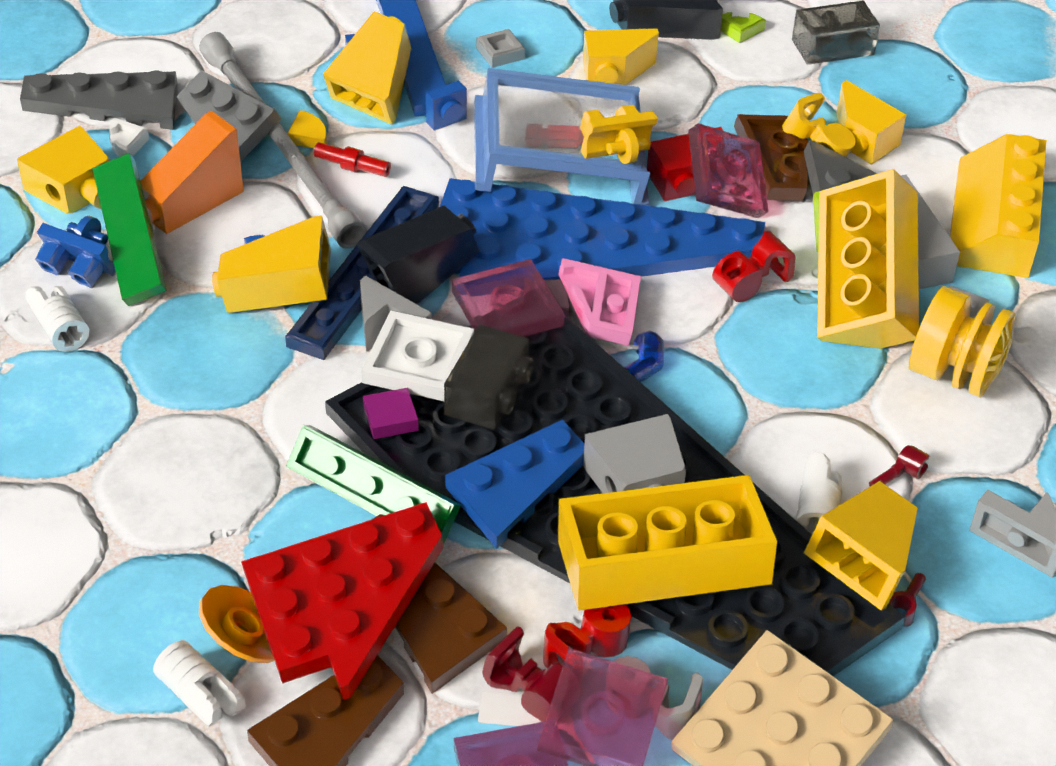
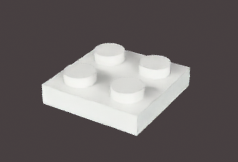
(415, 354)

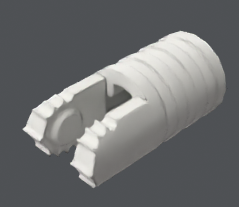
(58, 318)
(818, 491)
(197, 683)

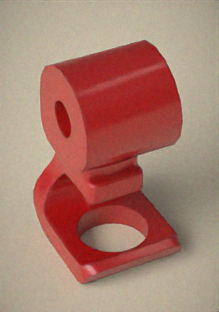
(743, 275)
(602, 633)

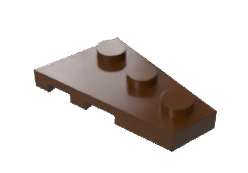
(780, 153)
(324, 727)

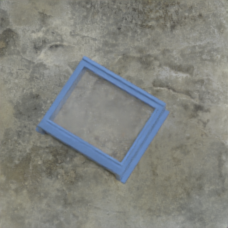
(537, 125)

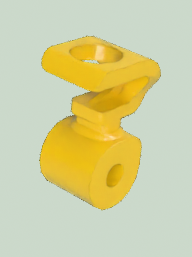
(833, 136)

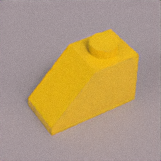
(618, 54)
(872, 121)

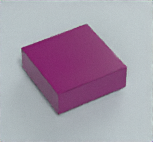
(390, 413)

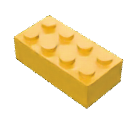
(665, 542)

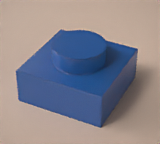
(446, 105)

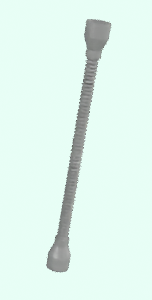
(342, 223)

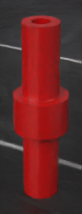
(352, 159)

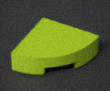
(742, 27)

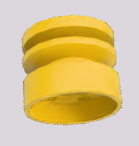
(965, 342)

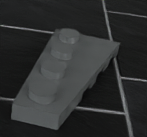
(99, 95)

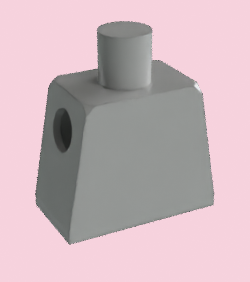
(634, 456)

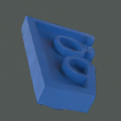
(515, 479)

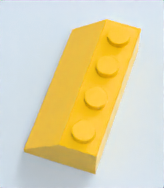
(999, 205)
(868, 262)

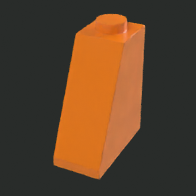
(194, 174)

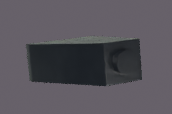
(671, 17)
(420, 252)

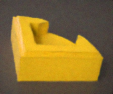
(307, 130)

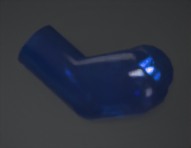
(650, 356)

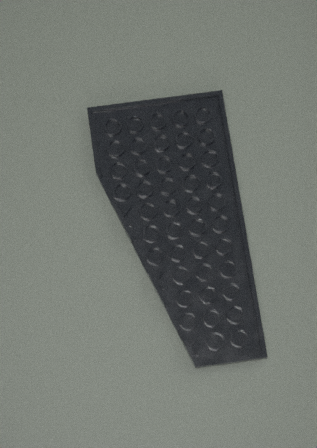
(592, 393)

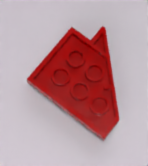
(342, 593)

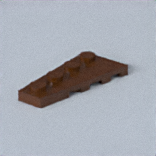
(446, 628)

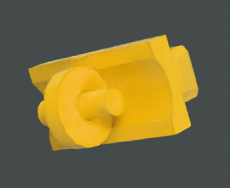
(620, 134)

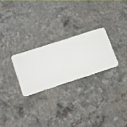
(503, 709)

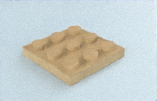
(781, 713)

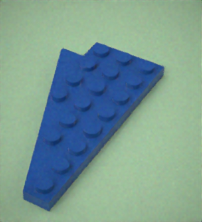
(609, 234)

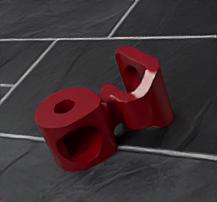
(505, 671)

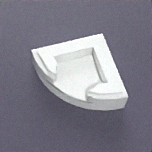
(127, 137)

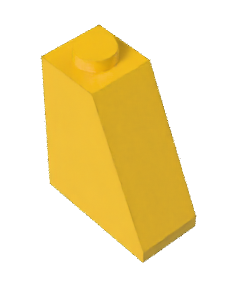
(372, 68)
(276, 269)
(866, 542)

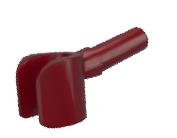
(910, 461)
(907, 599)

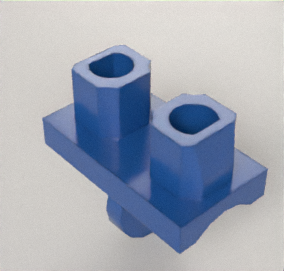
(81, 244)

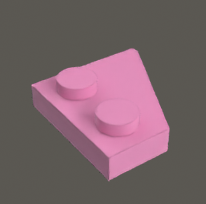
(602, 299)

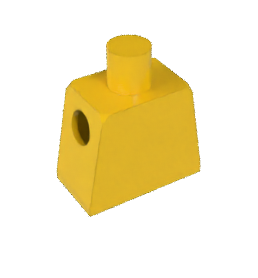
(63, 171)

